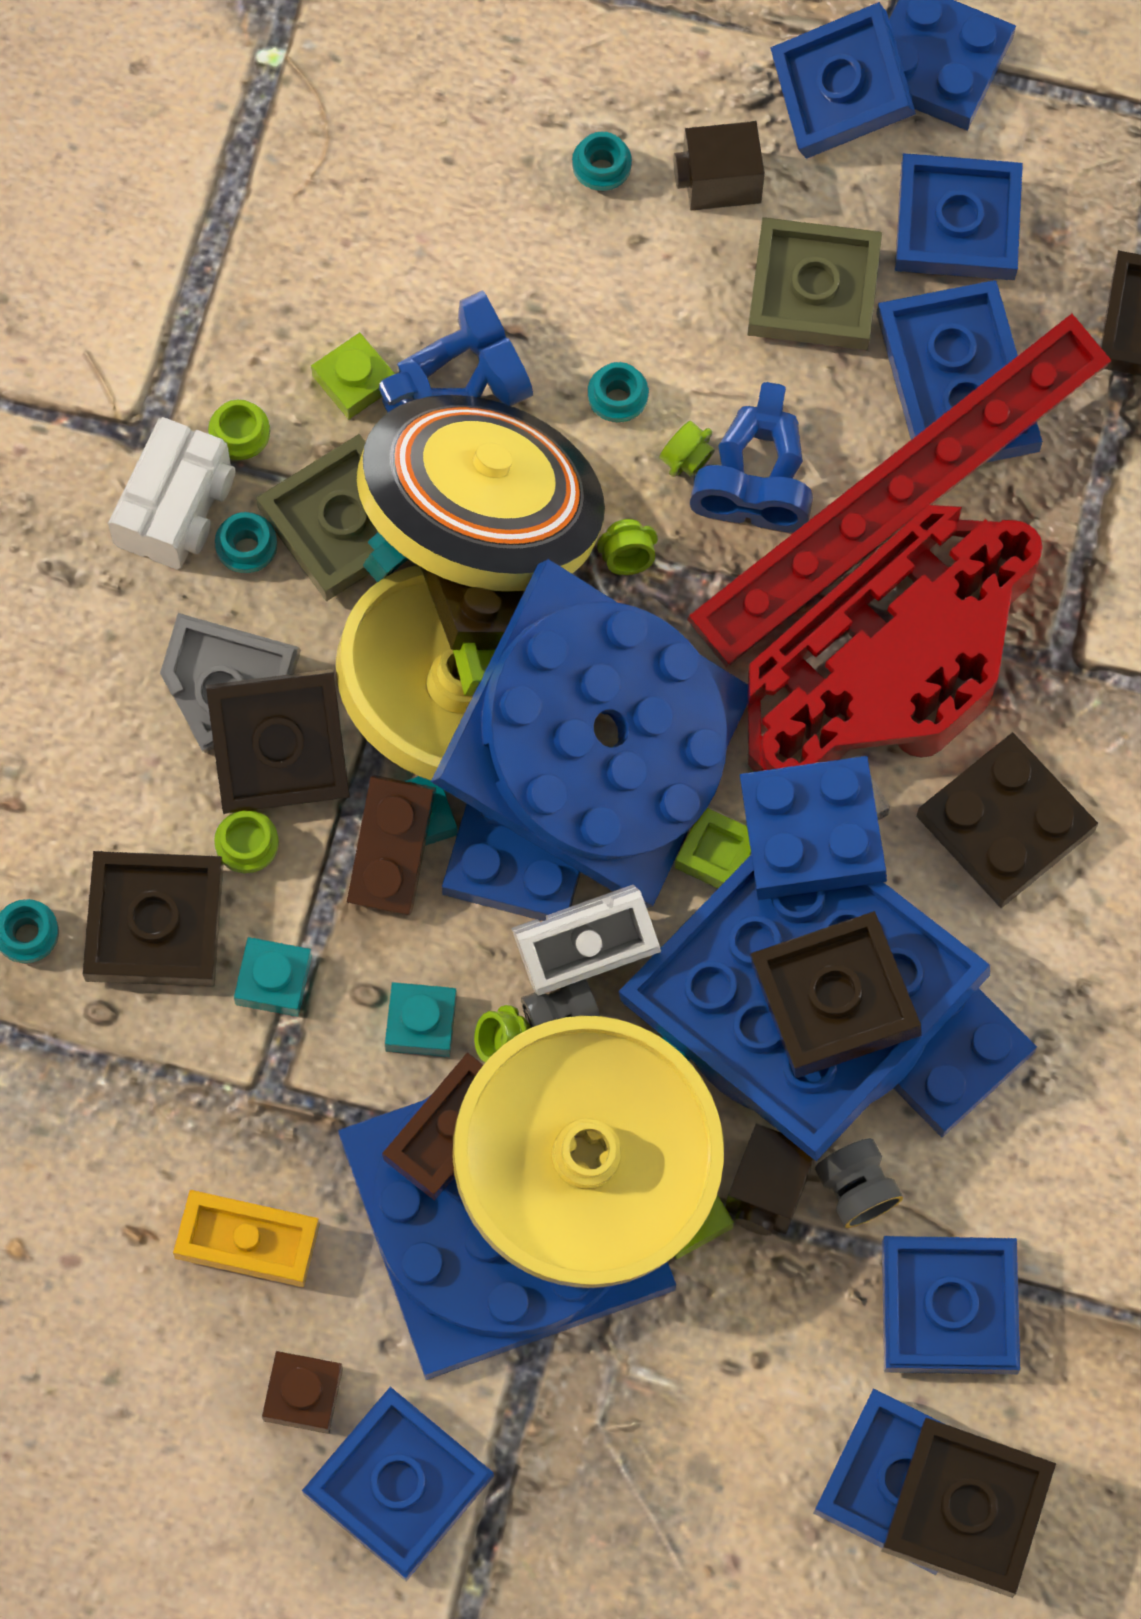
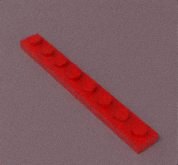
(898, 490)

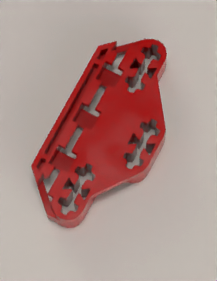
(898, 665)

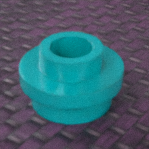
(602, 147)
(621, 377)
(240, 527)
(27, 913)

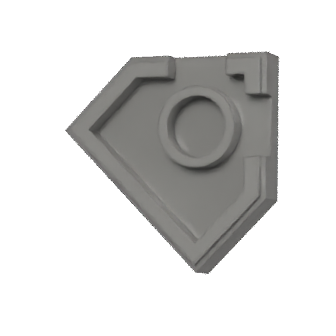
(214, 654)

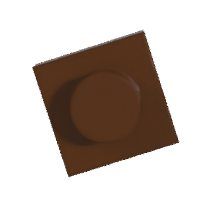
(302, 1392)

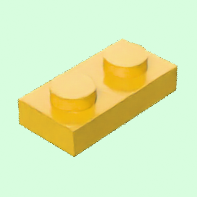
(246, 1238)

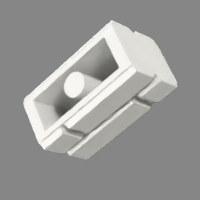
(171, 494)
(586, 940)

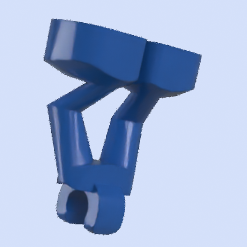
(485, 337)
(771, 501)

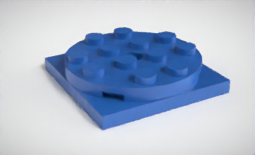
(532, 747)
(714, 1011)
(449, 1281)

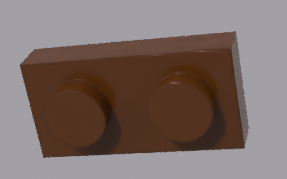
(391, 844)
(425, 1144)

